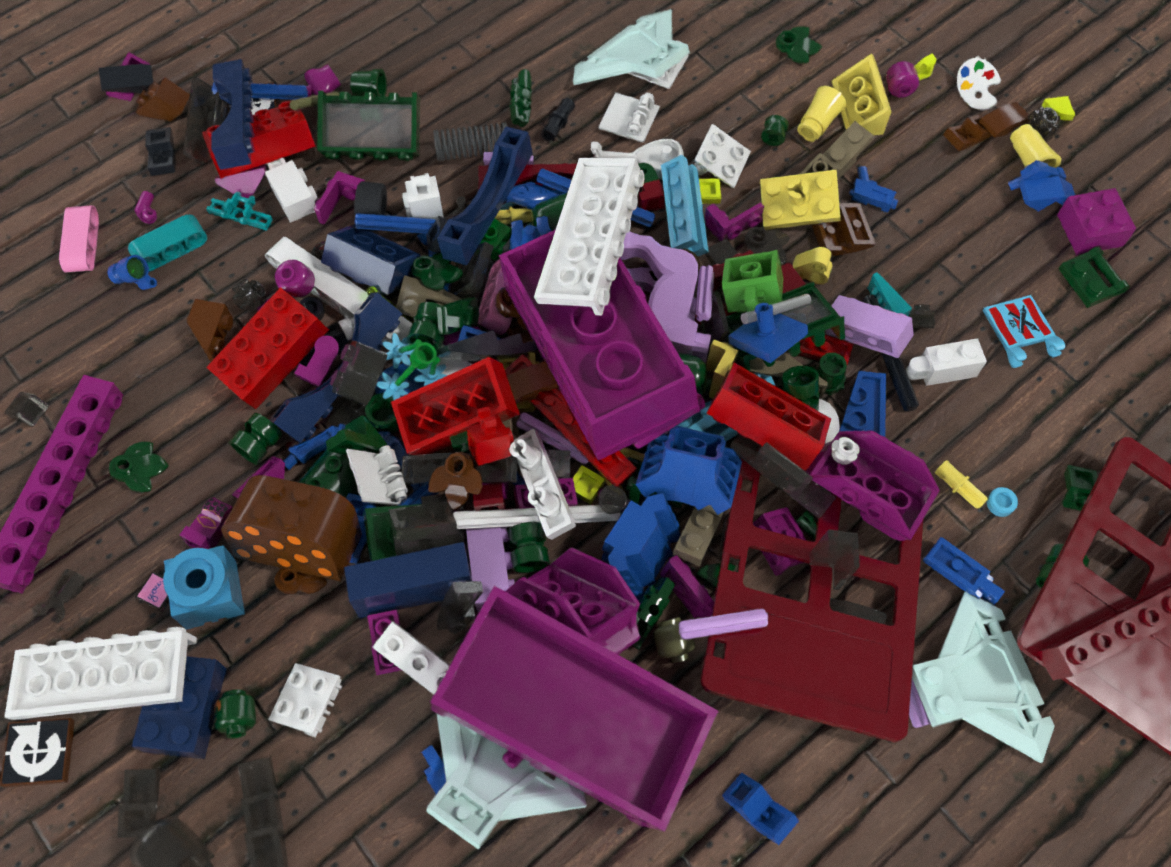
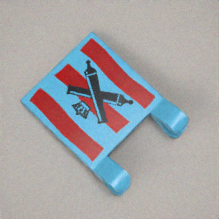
(1020, 325)

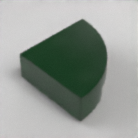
(710, 573)

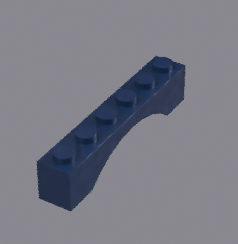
(232, 139)
(465, 231)
(301, 413)

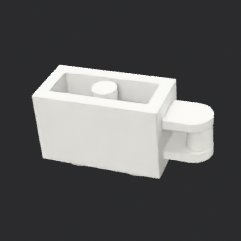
(291, 189)
(422, 197)
(948, 362)

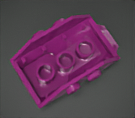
(883, 483)
(585, 598)

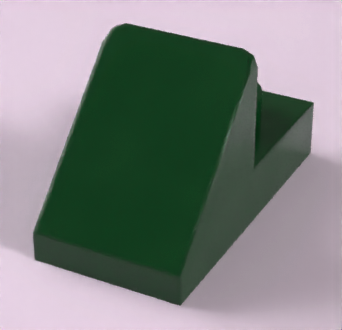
(356, 436)

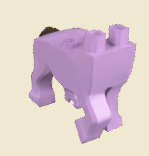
(672, 290)

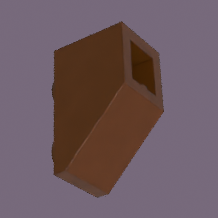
(162, 100)
(210, 325)

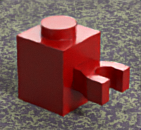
(489, 438)

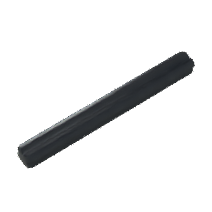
(897, 372)

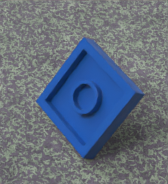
(768, 335)

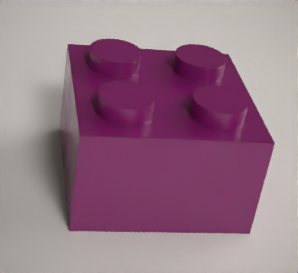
(1096, 221)

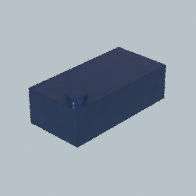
(406, 579)

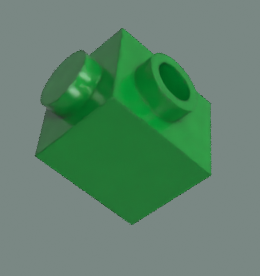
(497, 236)

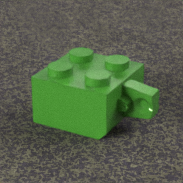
(752, 281)

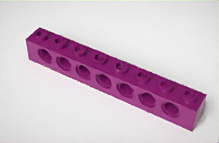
(50, 467)

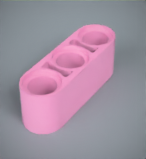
(79, 239)
(488, 313)

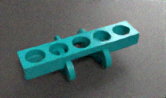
(231, 204)

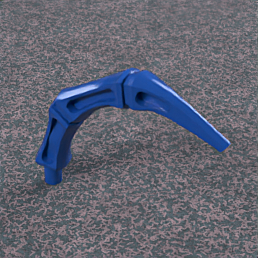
(311, 447)

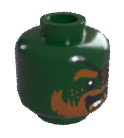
(234, 713)

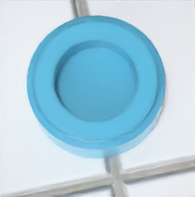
(1002, 502)

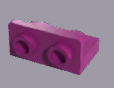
(780, 522)

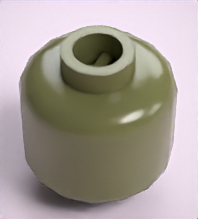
(669, 641)

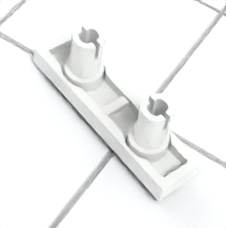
(542, 484)
(412, 657)

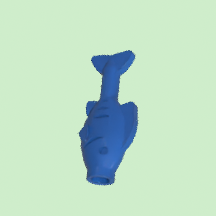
(530, 194)

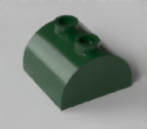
(333, 473)

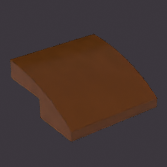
(847, 235)

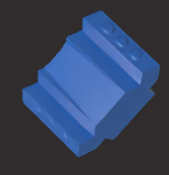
(690, 469)
(642, 542)

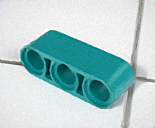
(169, 241)

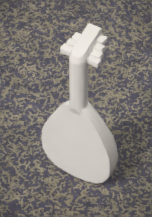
(653, 153)

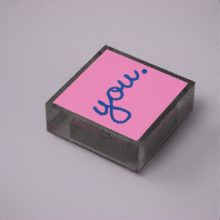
(154, 592)

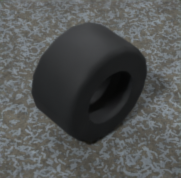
(370, 198)

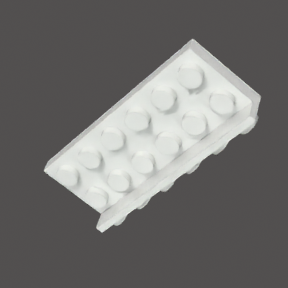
(591, 233)
(98, 674)

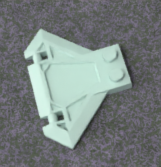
(637, 48)
(984, 681)
(486, 791)

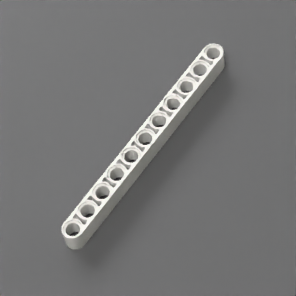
(341, 292)

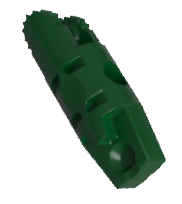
(521, 98)
(651, 607)

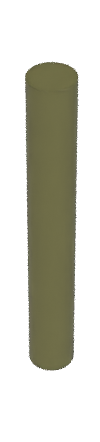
(308, 101)

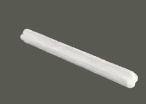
(512, 517)

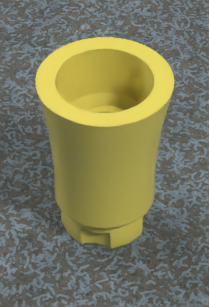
(821, 112)
(1032, 147)

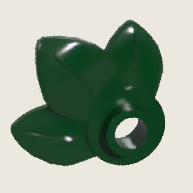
(797, 44)
(435, 271)
(141, 467)

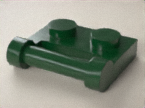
(1087, 281)

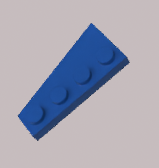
(866, 404)

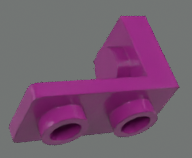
(340, 185)
(723, 228)

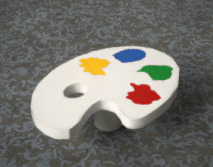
(975, 77)

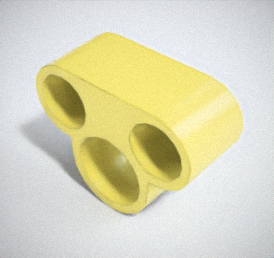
(814, 265)

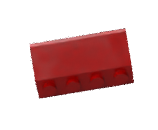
(769, 416)

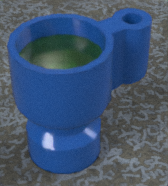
(132, 270)

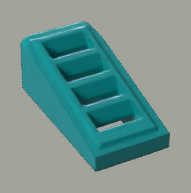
(887, 296)

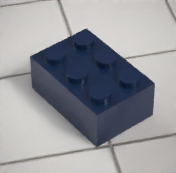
(368, 258)
(183, 726)

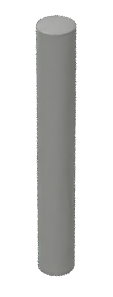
(779, 307)

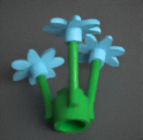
(422, 356)

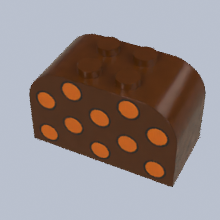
(293, 527)

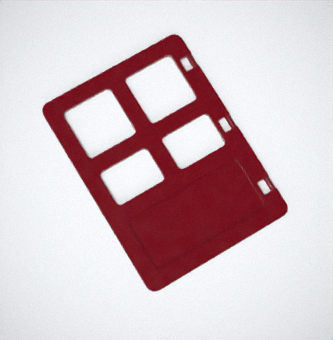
(808, 655)
(1138, 679)

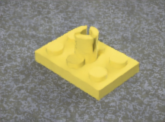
(800, 199)

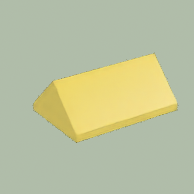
(864, 96)

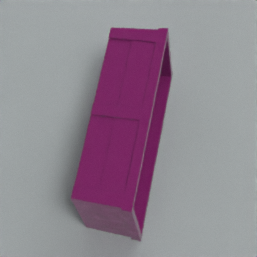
(611, 366)
(575, 709)

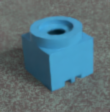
(203, 586)

